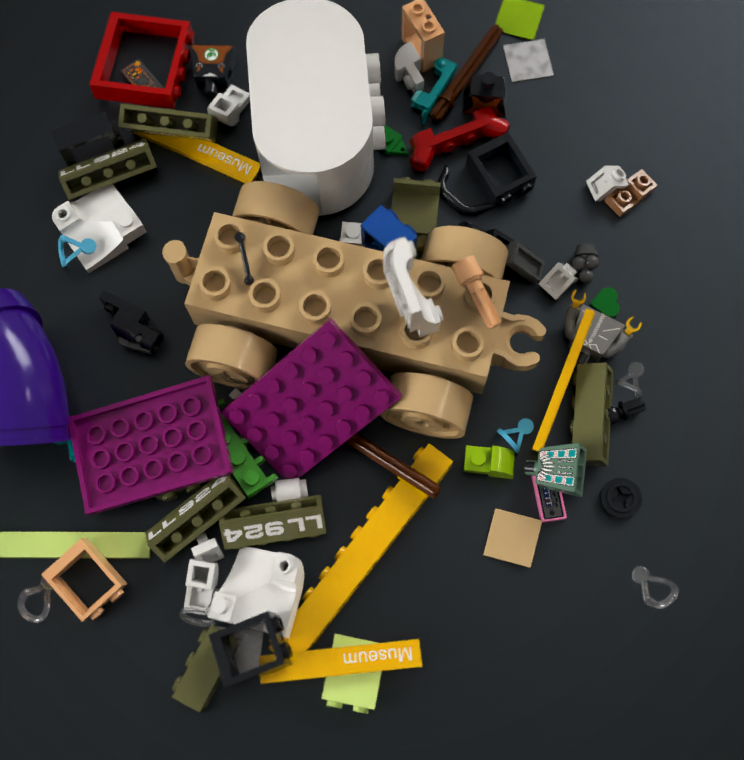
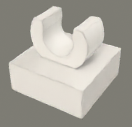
(207, 550)

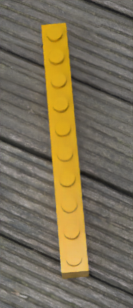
(364, 551)

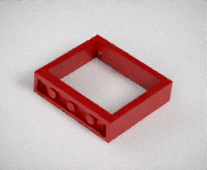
(137, 94)

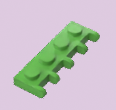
(245, 468)

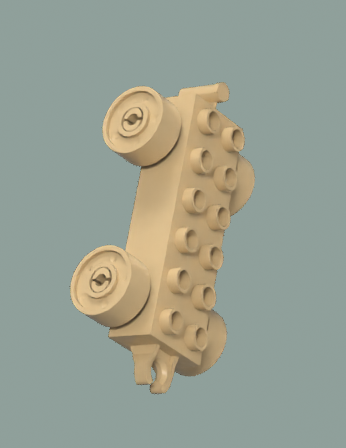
(313, 278)

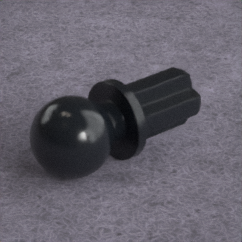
(626, 409)

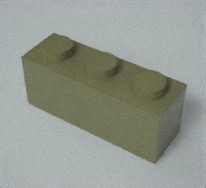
(202, 674)

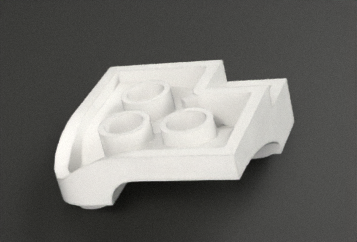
(100, 217)
(411, 304)
(259, 586)

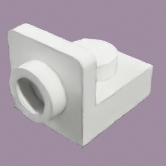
(606, 181)
(351, 233)
(559, 280)

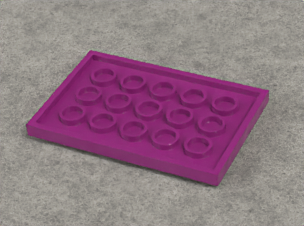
(311, 401)
(150, 445)

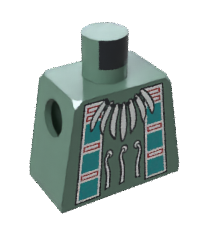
(559, 468)

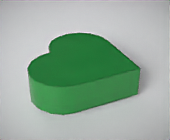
(606, 302)

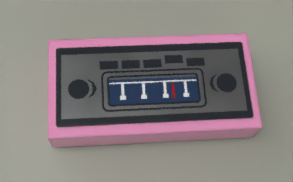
(549, 503)

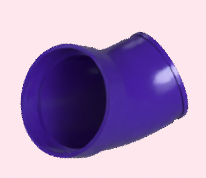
(31, 379)

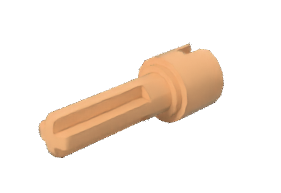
(469, 275)

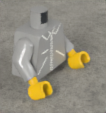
(604, 336)

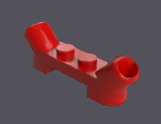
(427, 145)

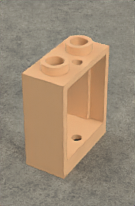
(423, 33)
(54, 572)

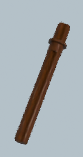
(447, 100)
(394, 465)

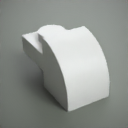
(408, 67)
(229, 105)
(200, 583)

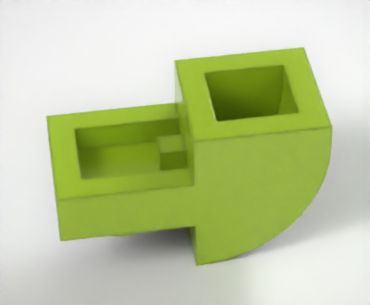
(492, 461)

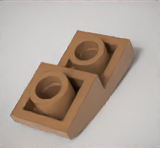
(626, 198)

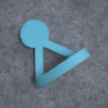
(87, 246)
(525, 427)

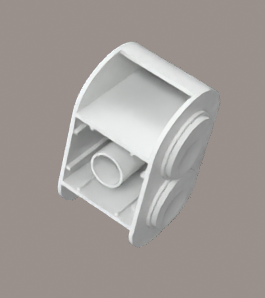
(315, 101)

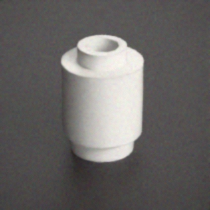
(289, 489)

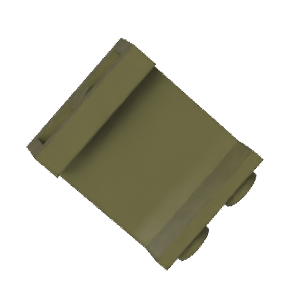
(416, 203)

